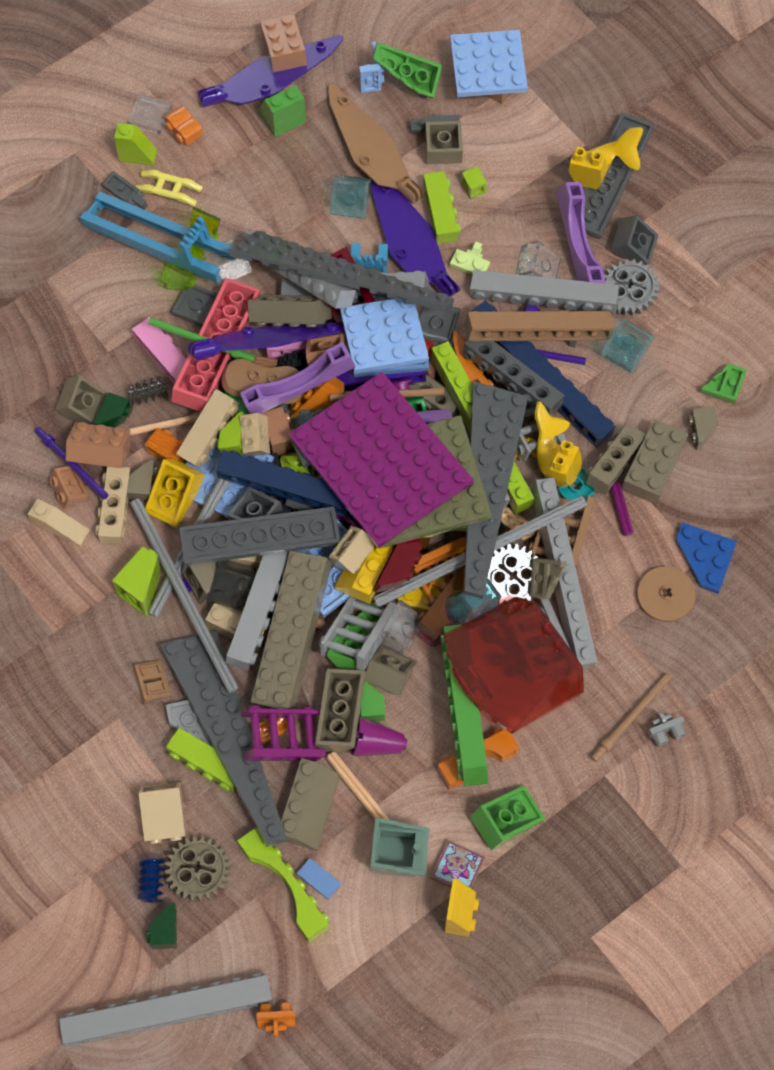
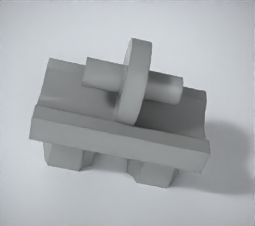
(659, 732)

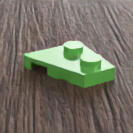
(726, 384)

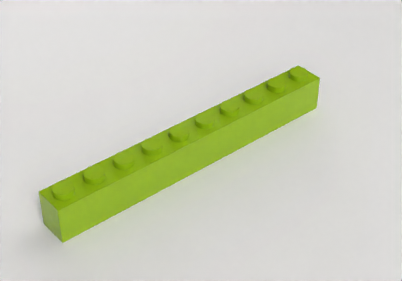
(460, 389)

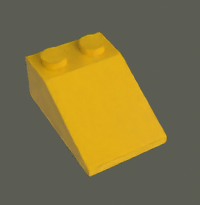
(173, 491)
(461, 909)

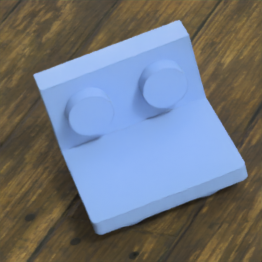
(371, 75)

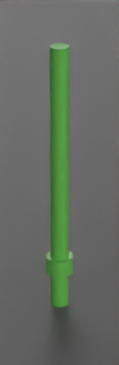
(195, 337)

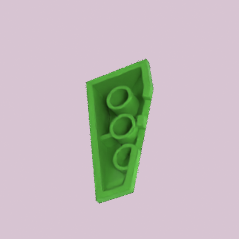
(412, 70)
(342, 660)

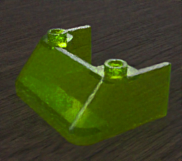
(177, 277)

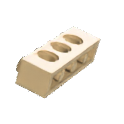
(114, 533)

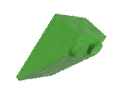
(507, 817)

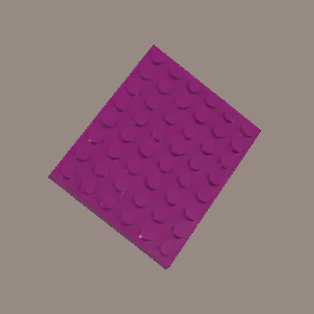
(381, 459)

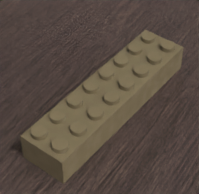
(291, 631)

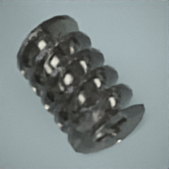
(147, 390)

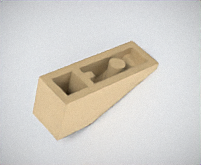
(57, 522)

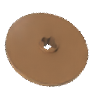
(671, 607)

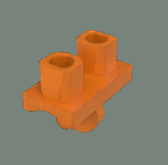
(265, 730)
(275, 1020)

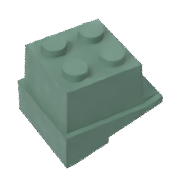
(399, 848)

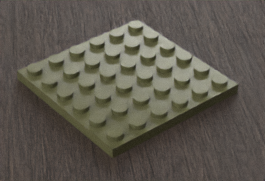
(464, 508)

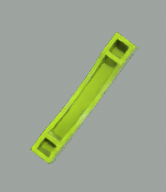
(309, 919)

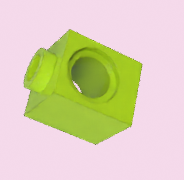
(474, 182)

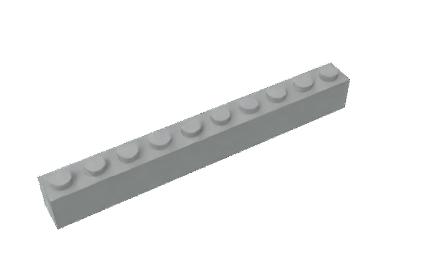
(567, 590)
(165, 1011)

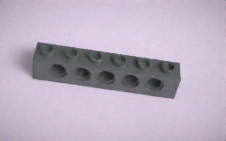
(509, 366)

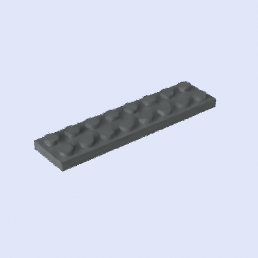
(603, 201)
(259, 536)

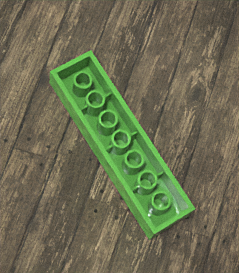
(466, 727)

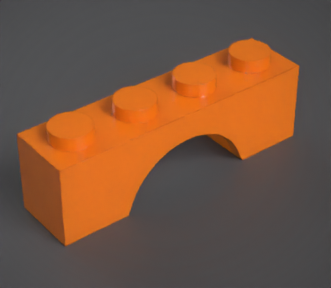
(499, 746)

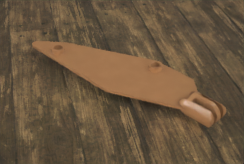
(371, 146)

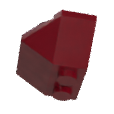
(400, 565)

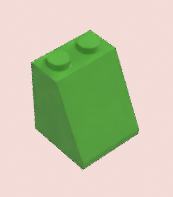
(284, 111)

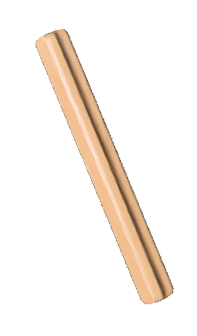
(356, 786)

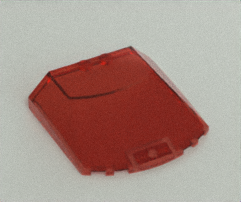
(514, 664)

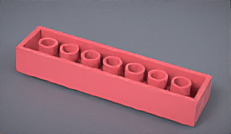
(201, 377)

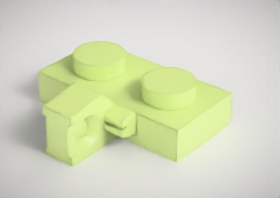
(470, 260)

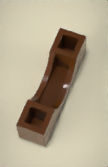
(434, 620)

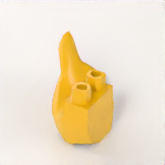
(592, 165)
(556, 460)

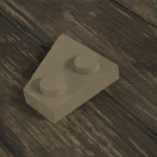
(545, 577)

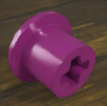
(402, 384)

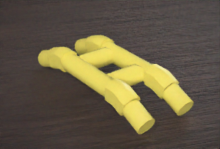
(174, 194)

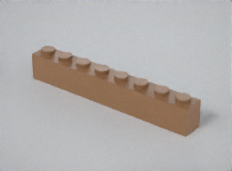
(539, 325)

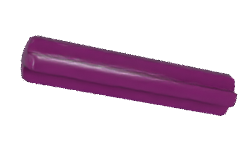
(621, 509)

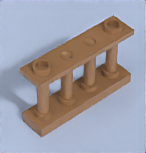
(580, 525)

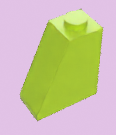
(134, 145)

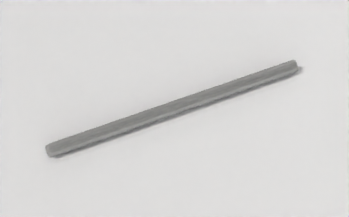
(203, 518)
(501, 541)
(184, 596)

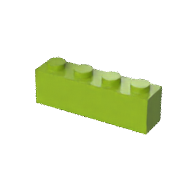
(440, 207)
(199, 757)

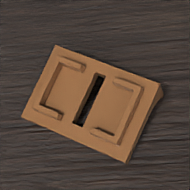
(152, 690)

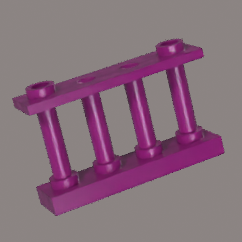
(276, 752)

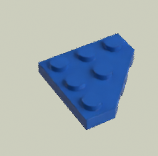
(706, 555)

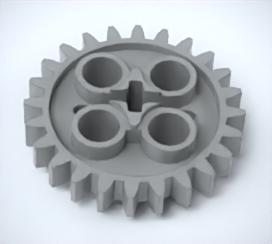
(633, 272)

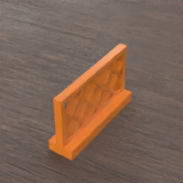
(437, 556)

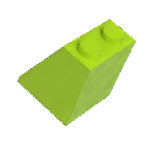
(139, 580)

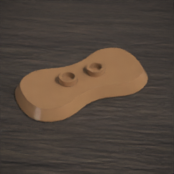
(243, 374)

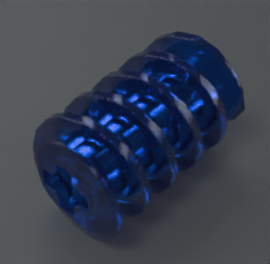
(149, 880)

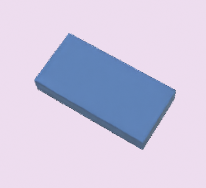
(319, 879)

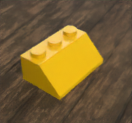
(363, 581)

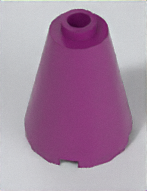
(377, 739)

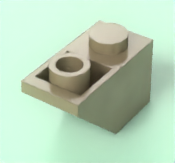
(703, 424)
(142, 481)

